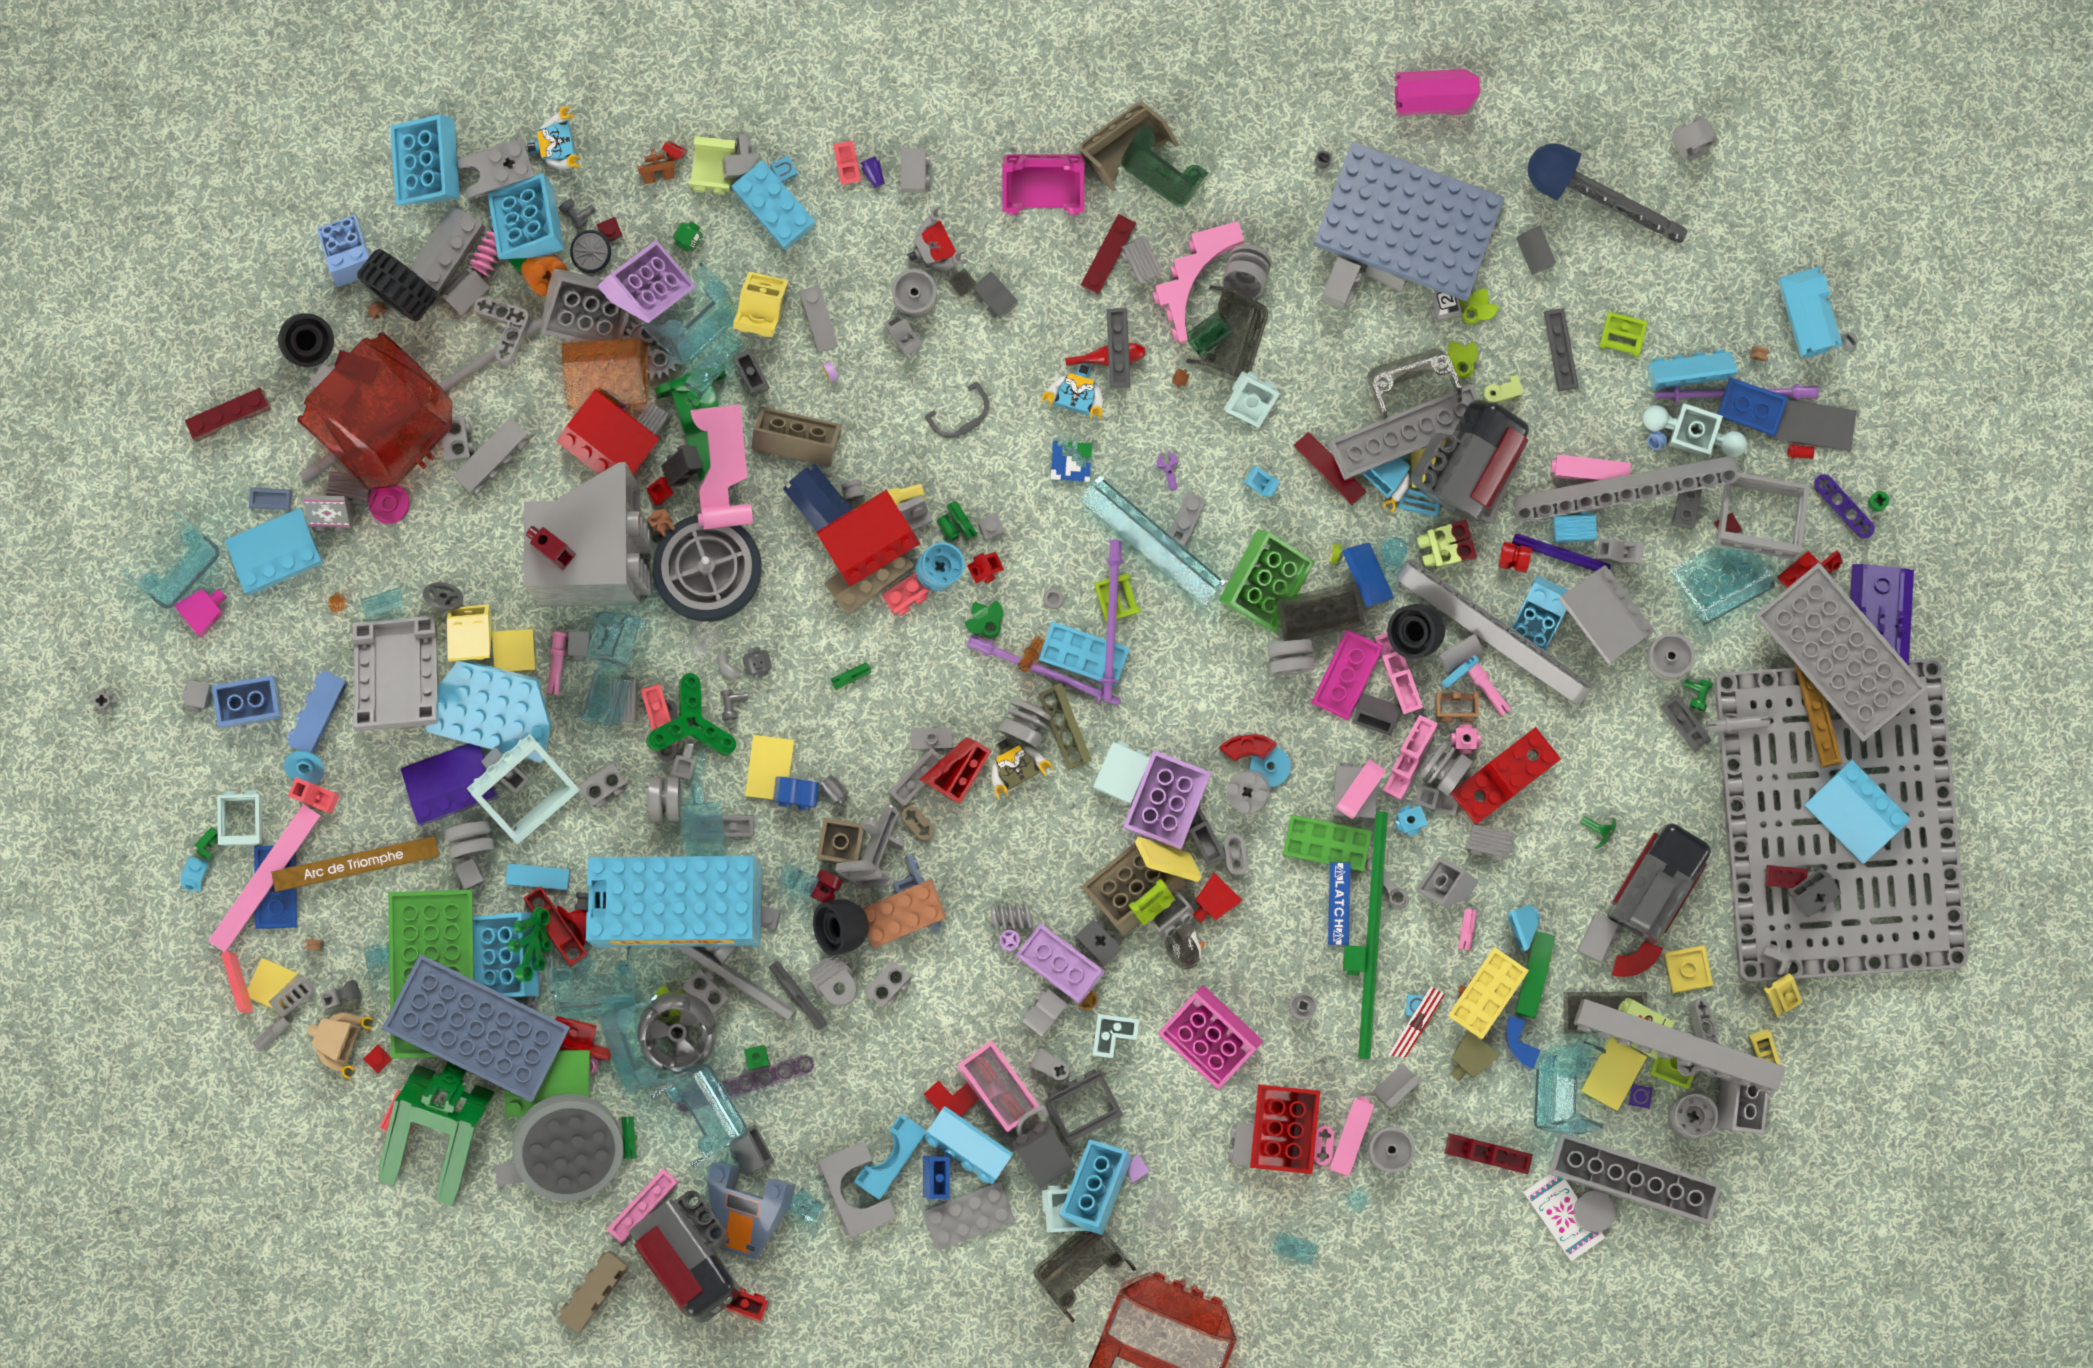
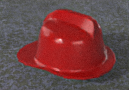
(576, 921)

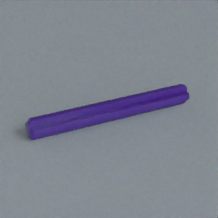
(1559, 553)

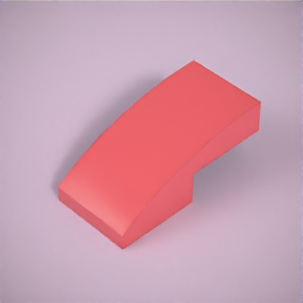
(847, 162)

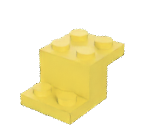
(760, 304)

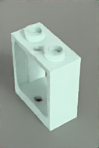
(230, 796)

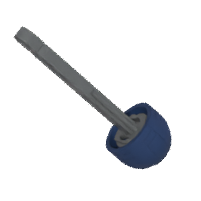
(1554, 169)

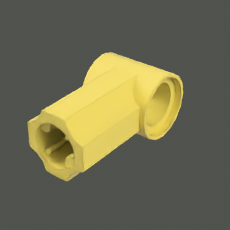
(905, 494)

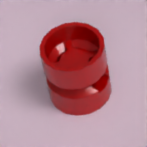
(1515, 557)

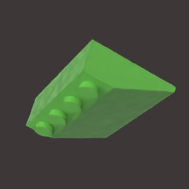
(1265, 573)
(566, 1076)

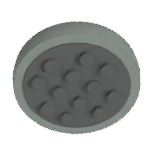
(567, 1147)

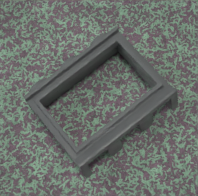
(1074, 1086)

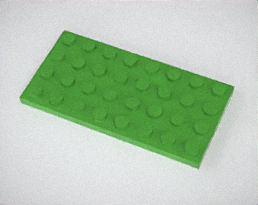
(429, 925)

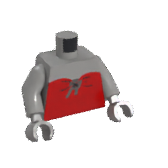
(935, 245)

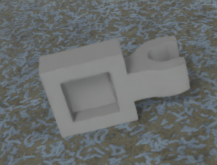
(683, 764)

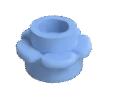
(1657, 440)

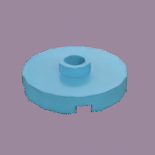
(1281, 766)

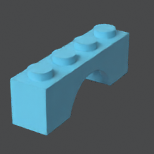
(878, 1177)

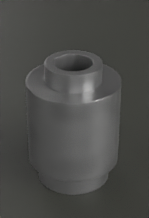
(834, 790)

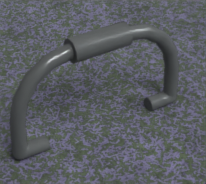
(970, 425)

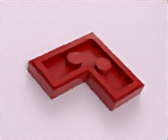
(958, 1103)

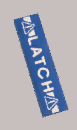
(1339, 903)

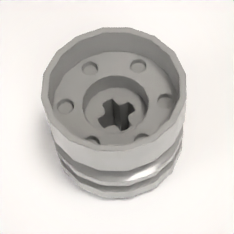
(1247, 270)
(1025, 723)
(1445, 768)
(1703, 1110)

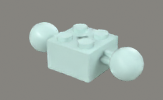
(1707, 424)

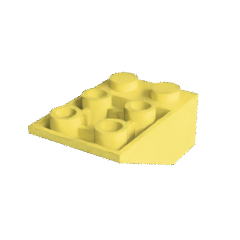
(469, 633)

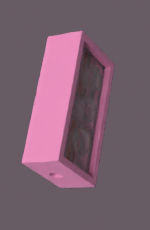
(997, 1086)

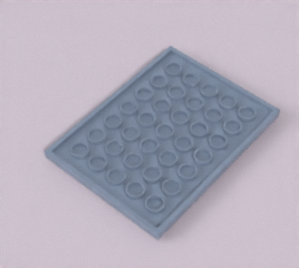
(1409, 221)

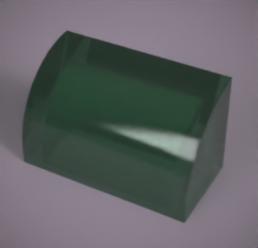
(1209, 333)

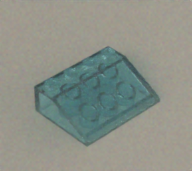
(1722, 581)

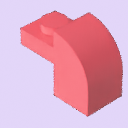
(313, 795)

